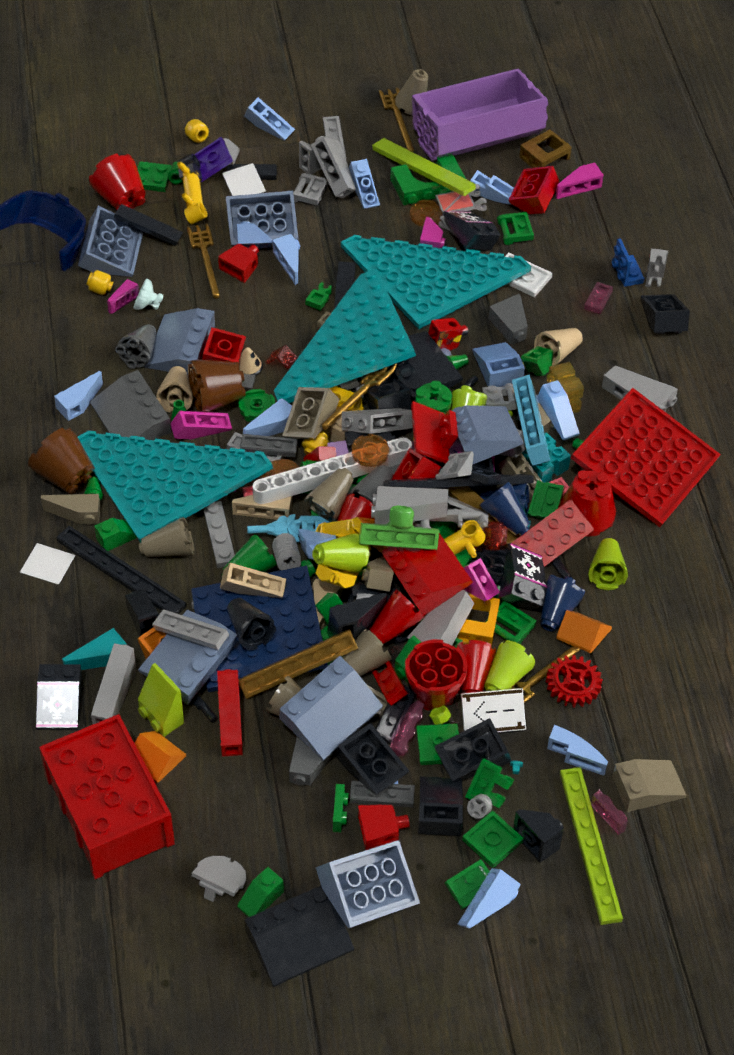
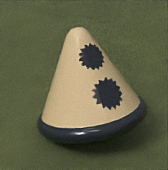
(250, 362)

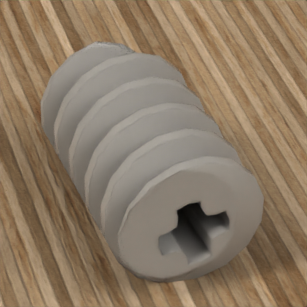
(286, 551)

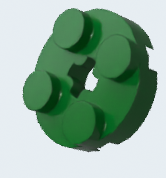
(436, 390)
(247, 404)

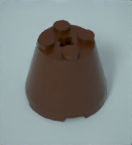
(215, 383)
(62, 461)

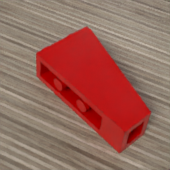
(229, 713)

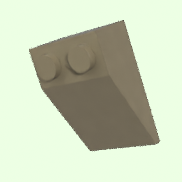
(309, 412)
(647, 783)

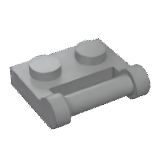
(314, 190)
(496, 394)

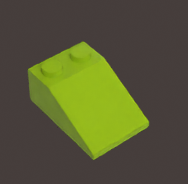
(161, 702)

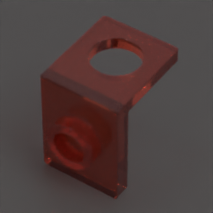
(284, 356)

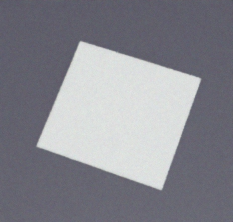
(244, 180)
(47, 563)

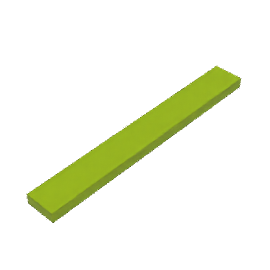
(424, 167)
(591, 846)

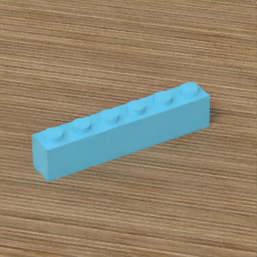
(530, 420)

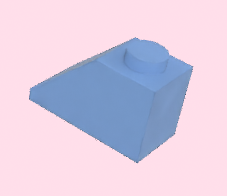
(250, 234)

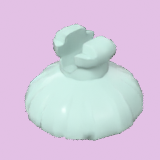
(147, 297)

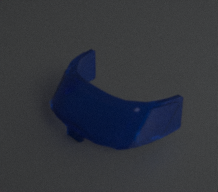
(51, 213)

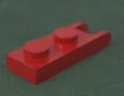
(390, 684)

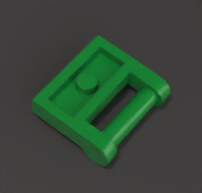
(521, 227)
(515, 620)

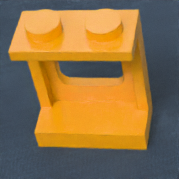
(480, 630)

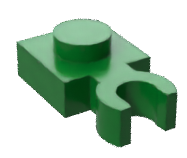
(318, 298)

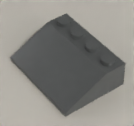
(131, 409)

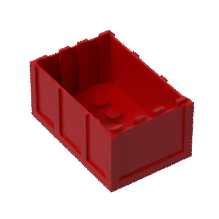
(107, 795)

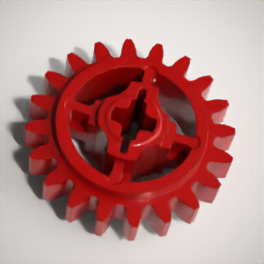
(573, 683)

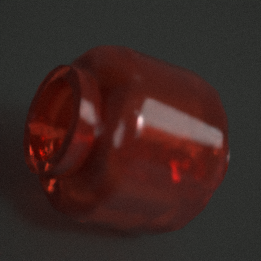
(495, 535)

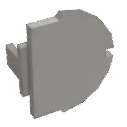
(219, 876)

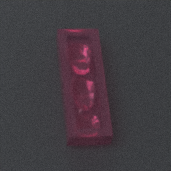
(407, 728)

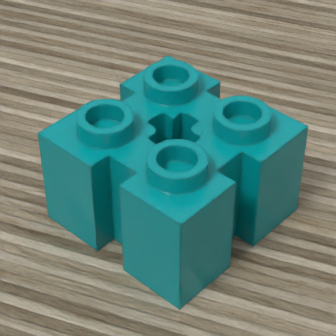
(558, 462)

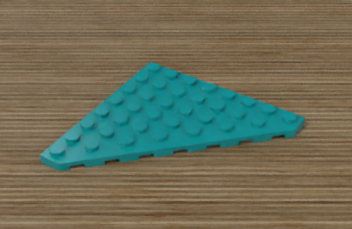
(432, 280)
(352, 342)
(166, 480)

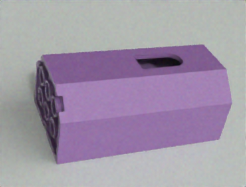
(478, 114)

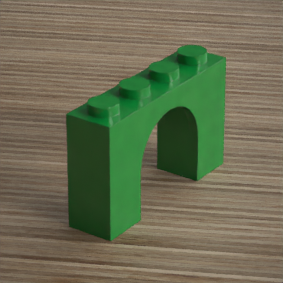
(412, 190)

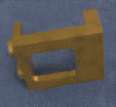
(537, 157)

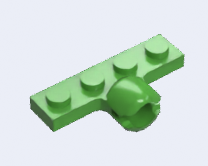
(399, 531)

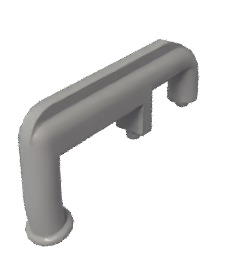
(460, 515)

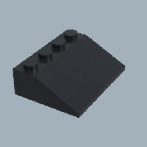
(427, 366)
(298, 935)

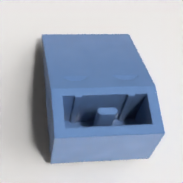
(499, 364)

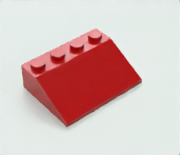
(428, 574)

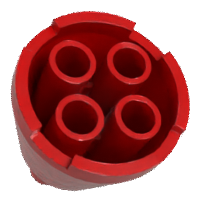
(118, 181)
(594, 498)
(435, 672)

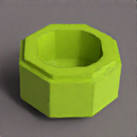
(440, 715)

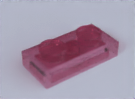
(598, 298)
(609, 812)

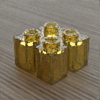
(573, 387)

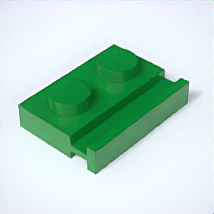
(545, 499)
(467, 883)

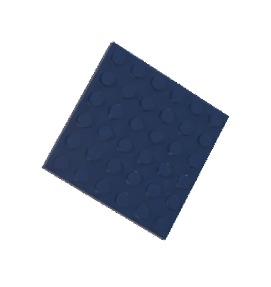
(292, 615)

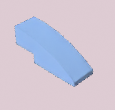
(492, 188)
(577, 750)

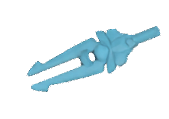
(289, 525)

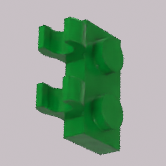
(485, 780)

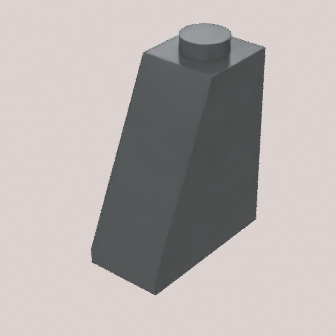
(510, 319)
(306, 764)

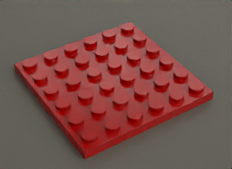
(646, 456)

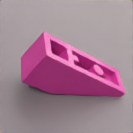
(581, 180)
(199, 424)

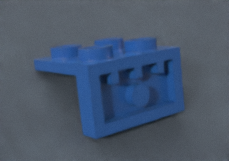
(626, 266)

